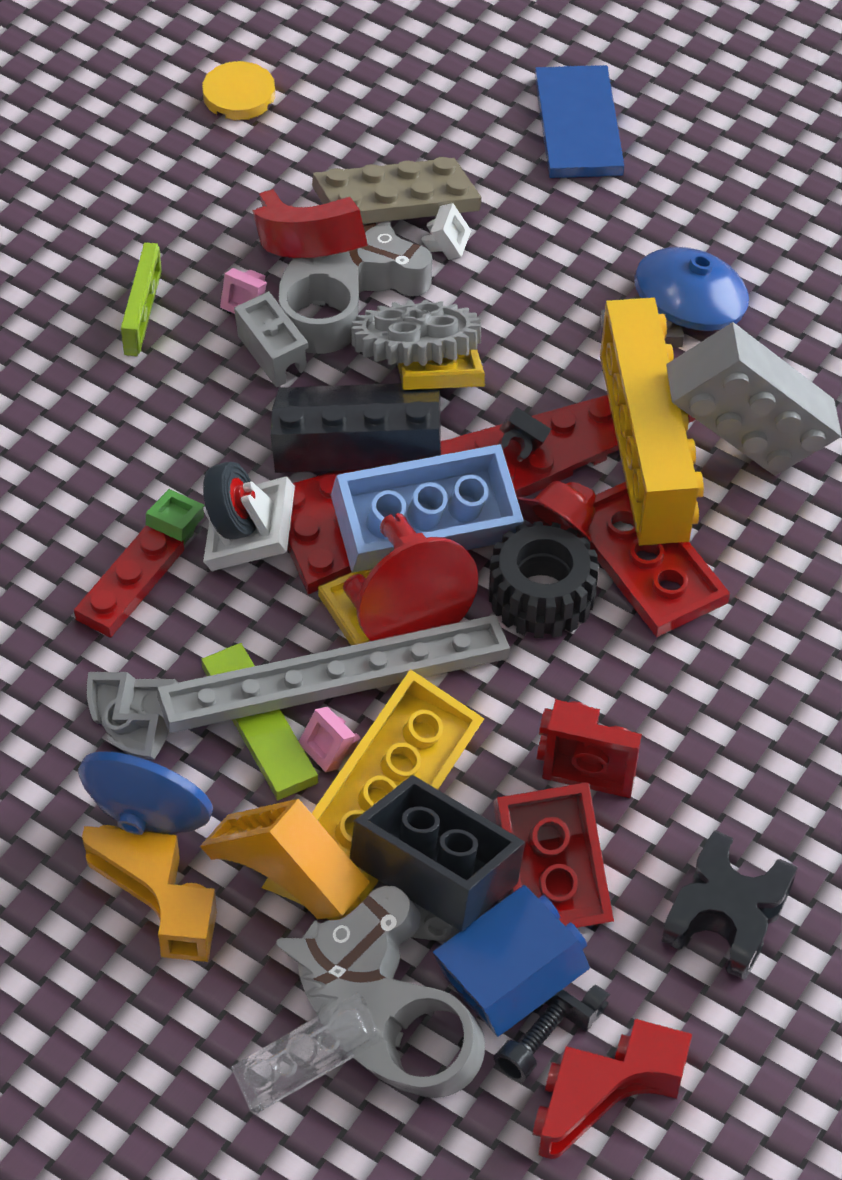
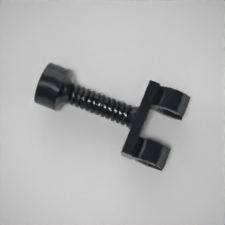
(517, 1058)

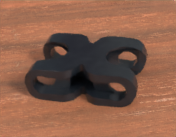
(729, 904)

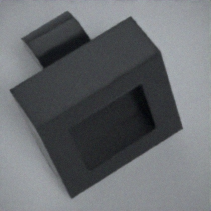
(525, 430)

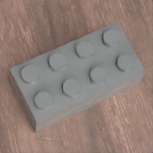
(753, 399)

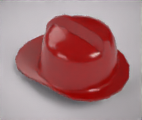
(563, 504)

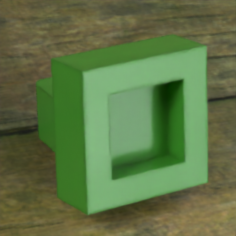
(175, 515)

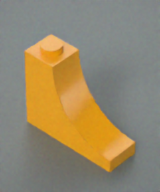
(293, 852)

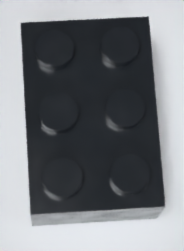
(437, 852)

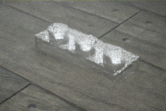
(306, 1053)

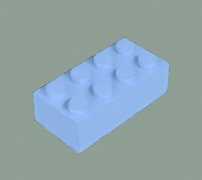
(443, 496)

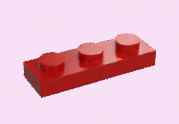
(128, 581)

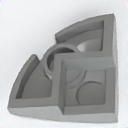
(128, 711)

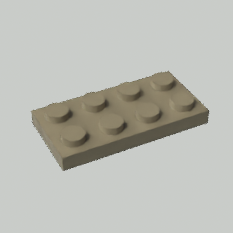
(400, 189)

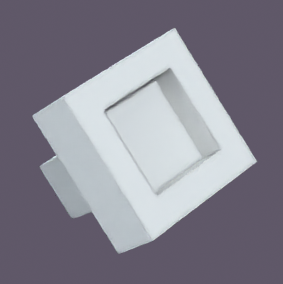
(447, 232)

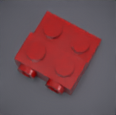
(583, 751)

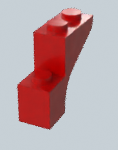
(591, 1083)

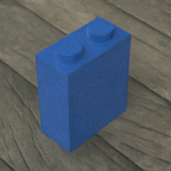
(513, 959)

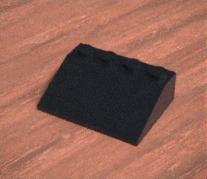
(353, 427)

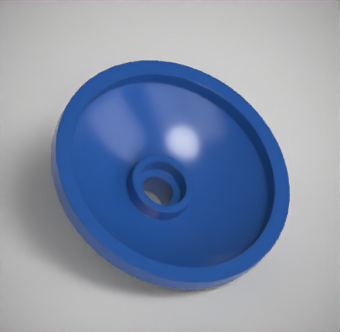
(692, 288)
(143, 794)

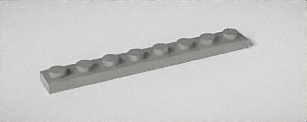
(331, 673)

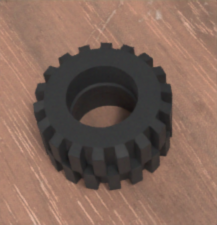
(549, 553)

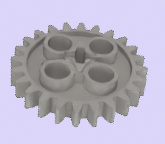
(416, 332)

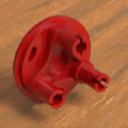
(415, 585)

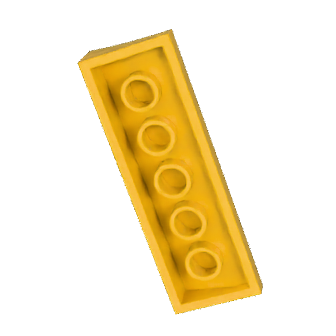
(414, 735)

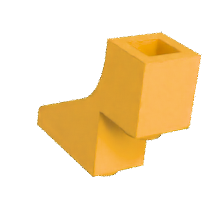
(148, 870)

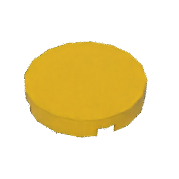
(238, 90)

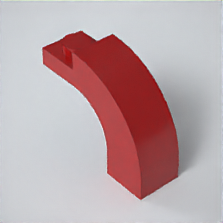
(308, 230)

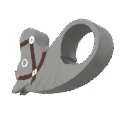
(340, 277)
(361, 958)

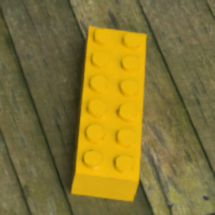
(647, 423)

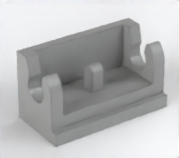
(270, 337)

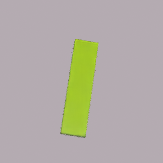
(267, 734)

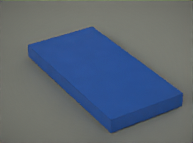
(579, 121)

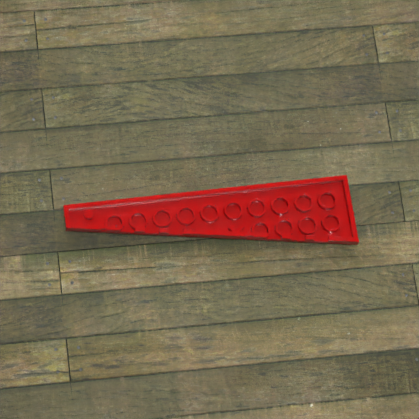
(577, 437)

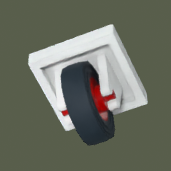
(244, 517)

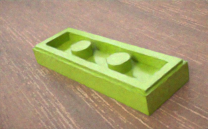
(141, 299)

